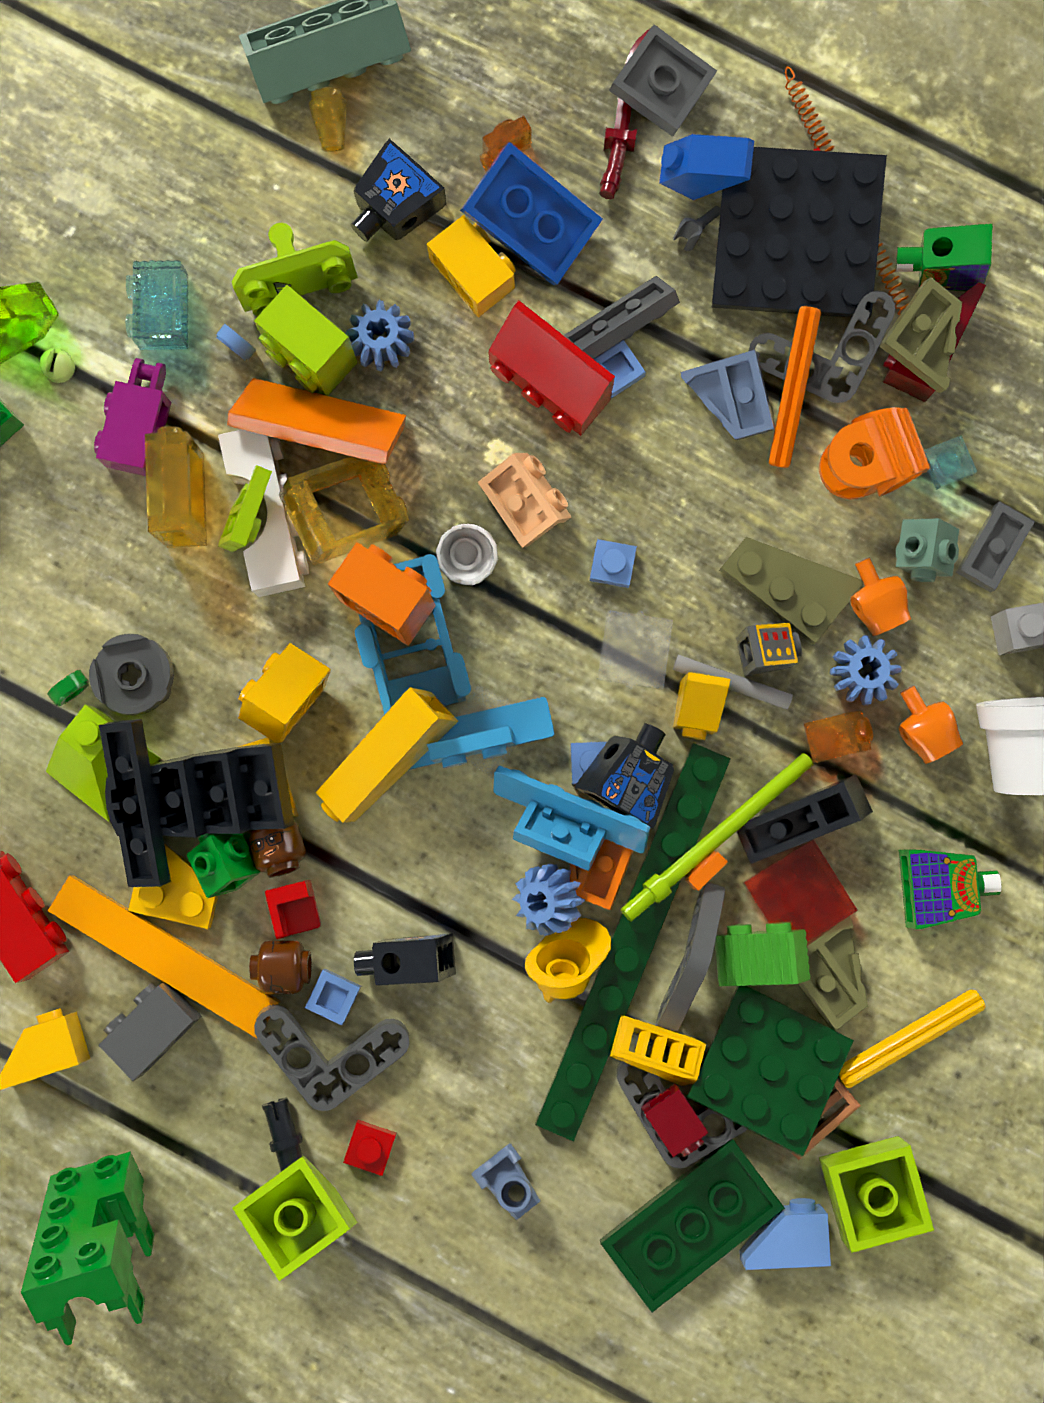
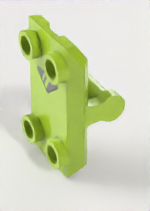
(304, 270)

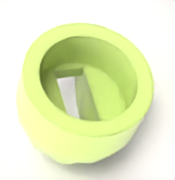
(63, 367)

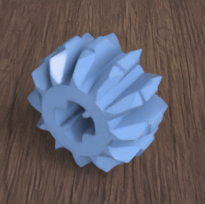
(376, 323)
(878, 677)
(548, 899)

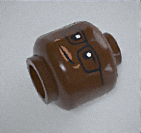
(276, 850)
(281, 967)

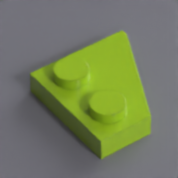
(242, 522)

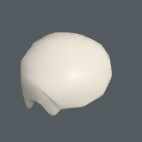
(467, 554)

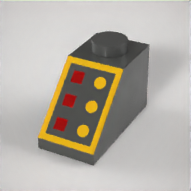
(768, 648)

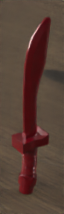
(619, 141)

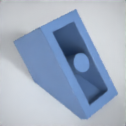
(790, 1239)

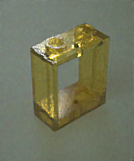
(175, 488)
(310, 522)

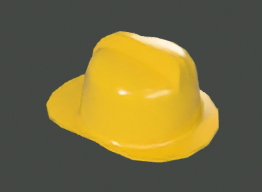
(568, 959)

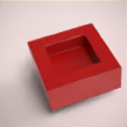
(370, 1147)

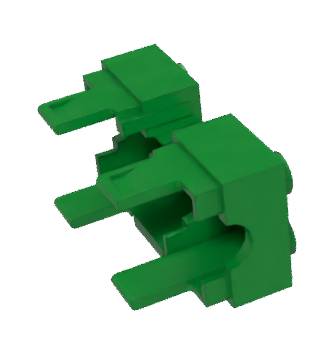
(85, 1245)

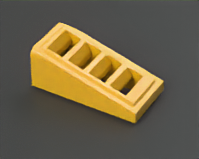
(683, 1057)

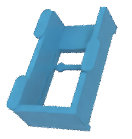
(448, 682)

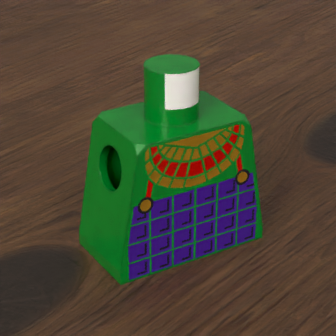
(950, 255)
(942, 887)

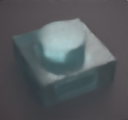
(949, 462)

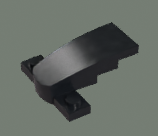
(186, 796)

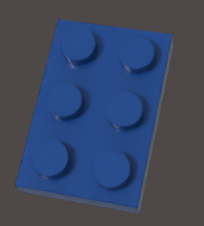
(531, 214)

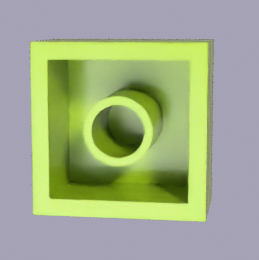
(305, 342)
(876, 1194)

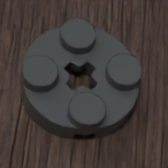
(113, 661)

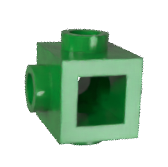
(222, 863)

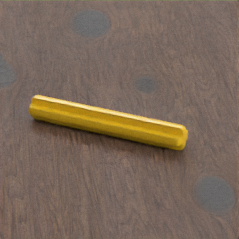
(911, 1038)

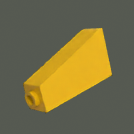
(385, 754)

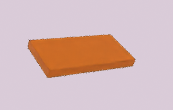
(317, 420)

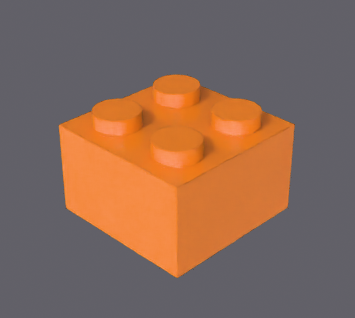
(382, 592)

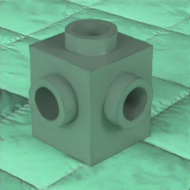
(927, 549)

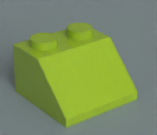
(294, 1217)

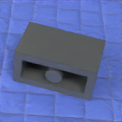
(149, 1029)

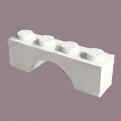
(273, 559)

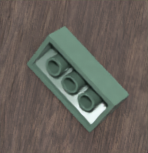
(324, 46)

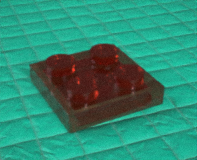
(801, 891)

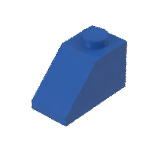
(705, 164)

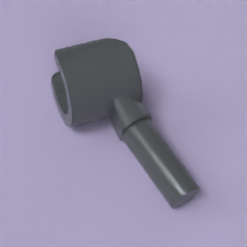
(692, 229)

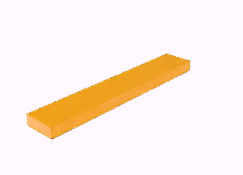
(160, 954)

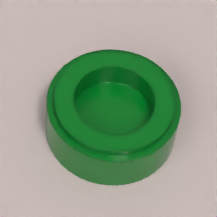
(68, 688)

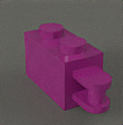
(130, 415)

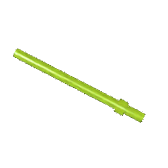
(658, 887)

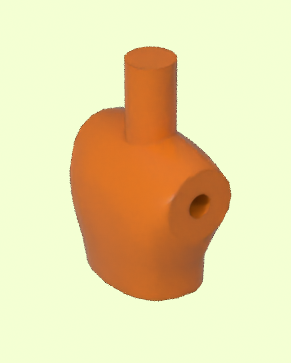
(881, 602)
(930, 728)

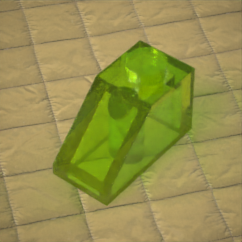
(24, 317)

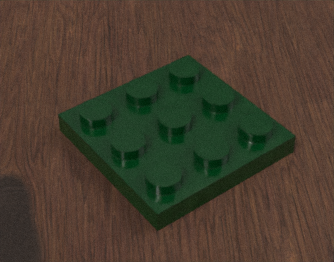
(770, 1069)

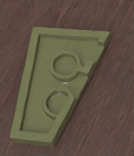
(791, 586)

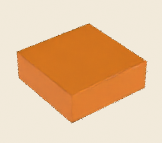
(705, 870)

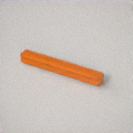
(794, 386)

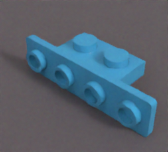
(490, 733)
(566, 823)

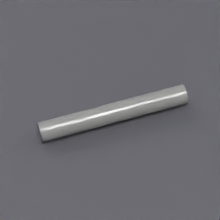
(737, 683)

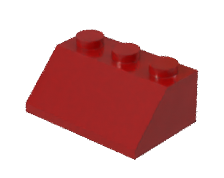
(550, 370)

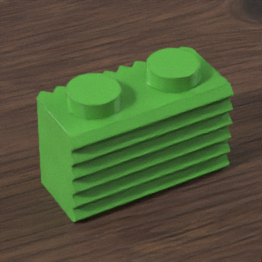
(762, 956)

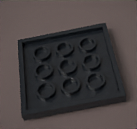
(800, 233)

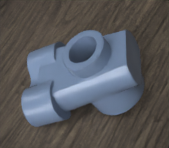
(500, 1174)

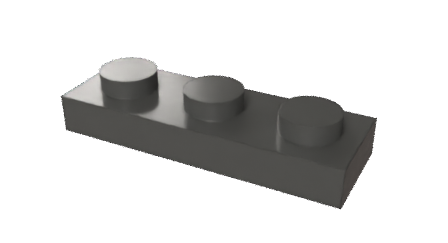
(624, 317)

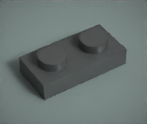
(995, 547)

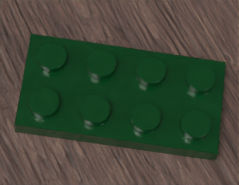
(691, 1224)

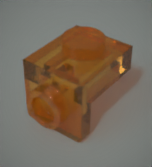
(516, 132)
(839, 736)

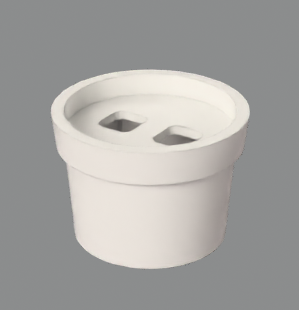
(1015, 743)

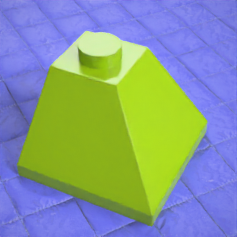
(80, 759)

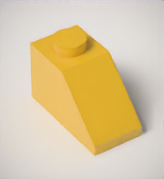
(700, 705)
(46, 1048)

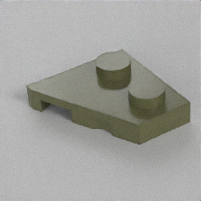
(835, 975)

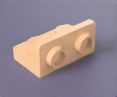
(525, 497)

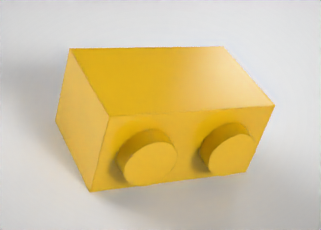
(472, 265)
(283, 692)

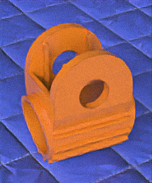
(884, 445)

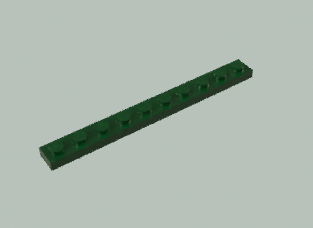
(630, 947)

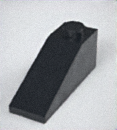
(804, 819)

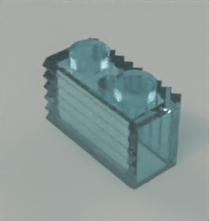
(158, 305)

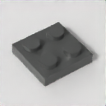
(663, 80)

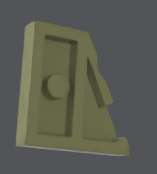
(926, 334)

